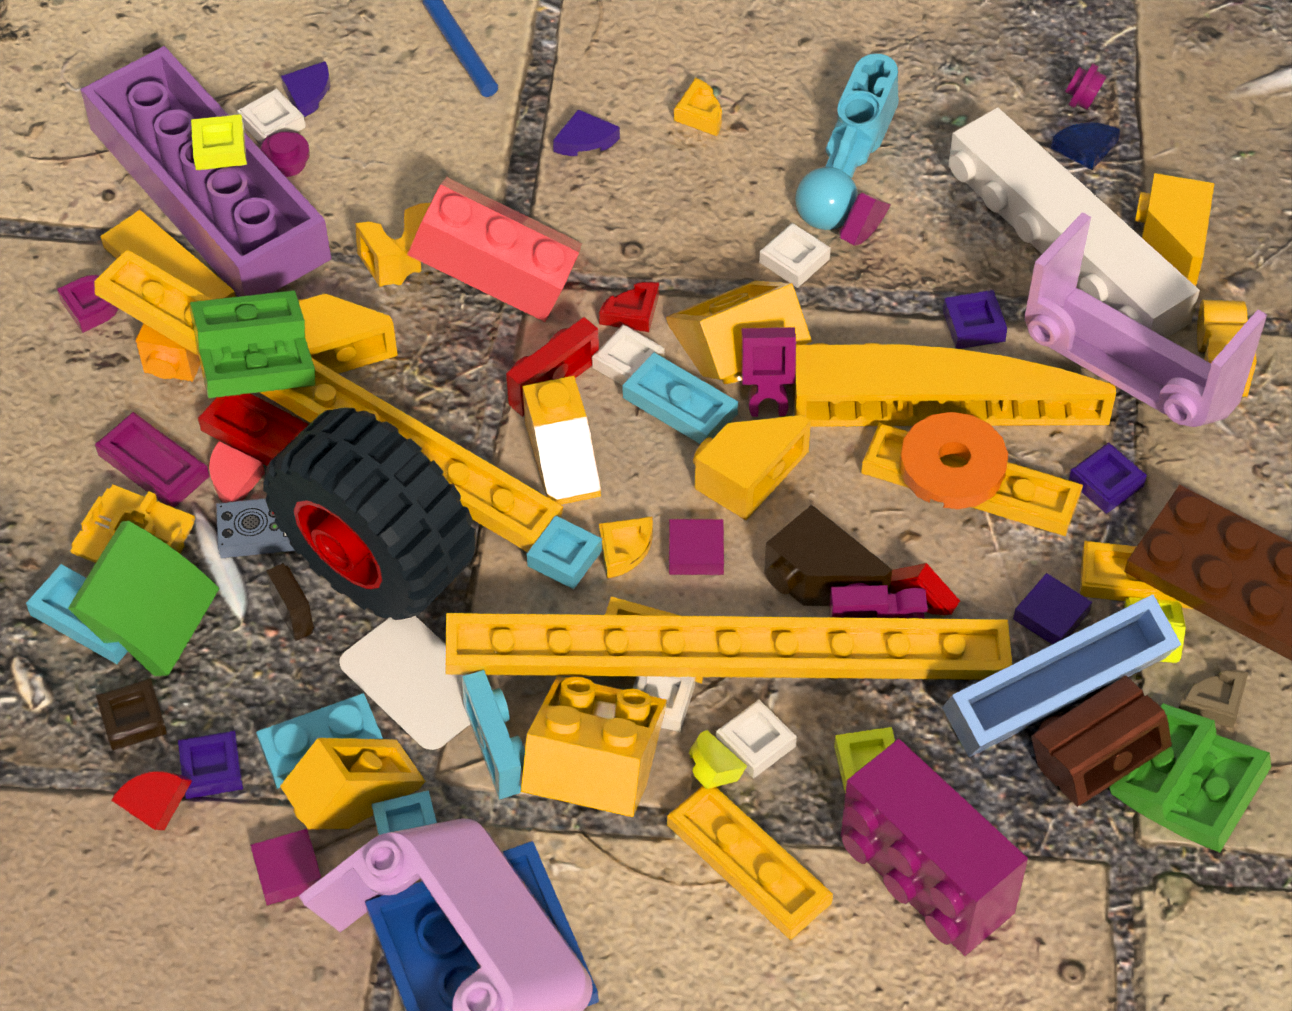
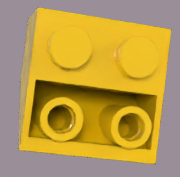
(592, 745)

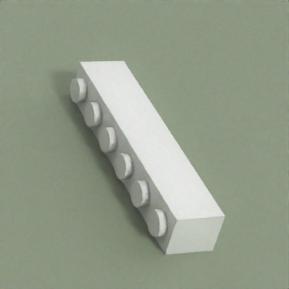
(1042, 202)

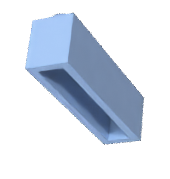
(1060, 675)

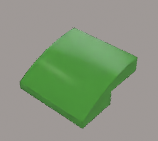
(252, 344)
(144, 598)
(1197, 783)

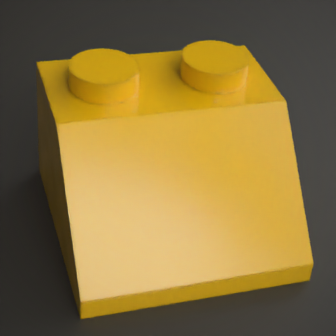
(714, 327)

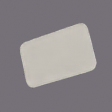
(404, 673)

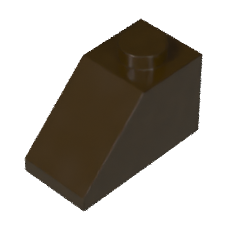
(818, 555)

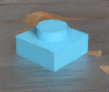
(564, 552)
(404, 812)

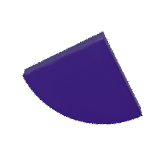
(307, 87)
(585, 133)

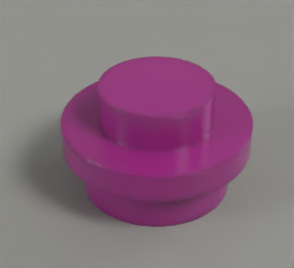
(1085, 86)
(287, 152)

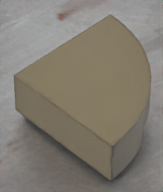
(1216, 697)

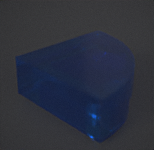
(1086, 142)

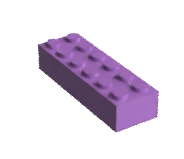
(237, 217)

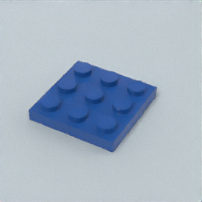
(426, 950)

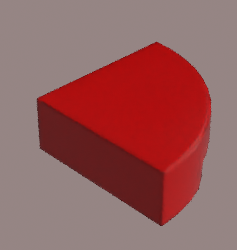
(632, 308)
(938, 594)
(153, 797)

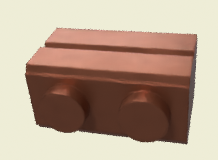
(1101, 740)

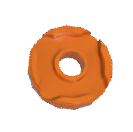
(956, 435)

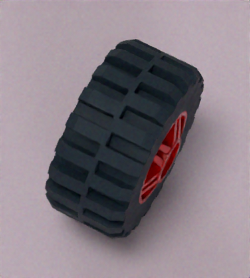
(370, 512)

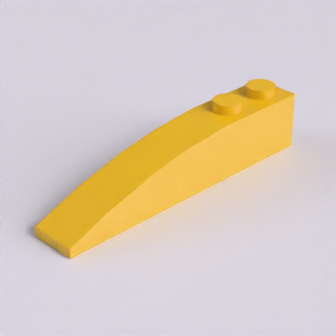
(911, 382)

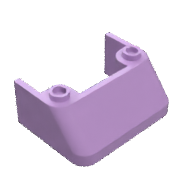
(1127, 351)
(487, 902)

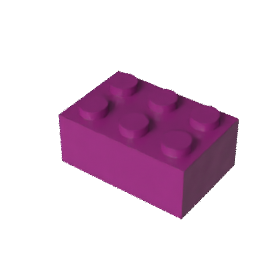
(931, 847)

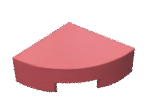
(233, 473)

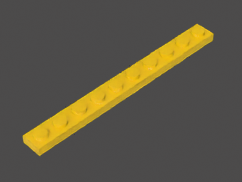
(488, 493)
(726, 646)

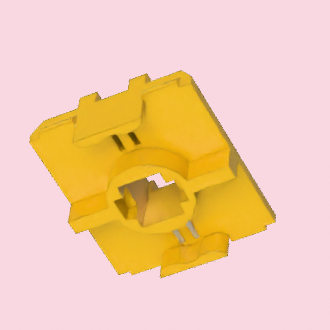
(121, 505)

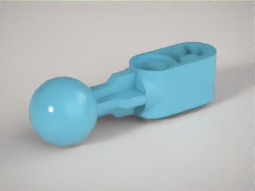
(863, 119)

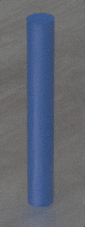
(462, 47)

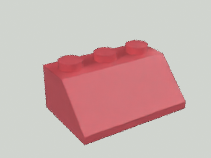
(495, 249)

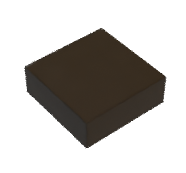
(290, 601)
(131, 714)

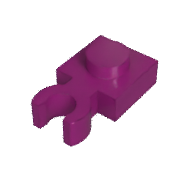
(768, 364)
(867, 601)

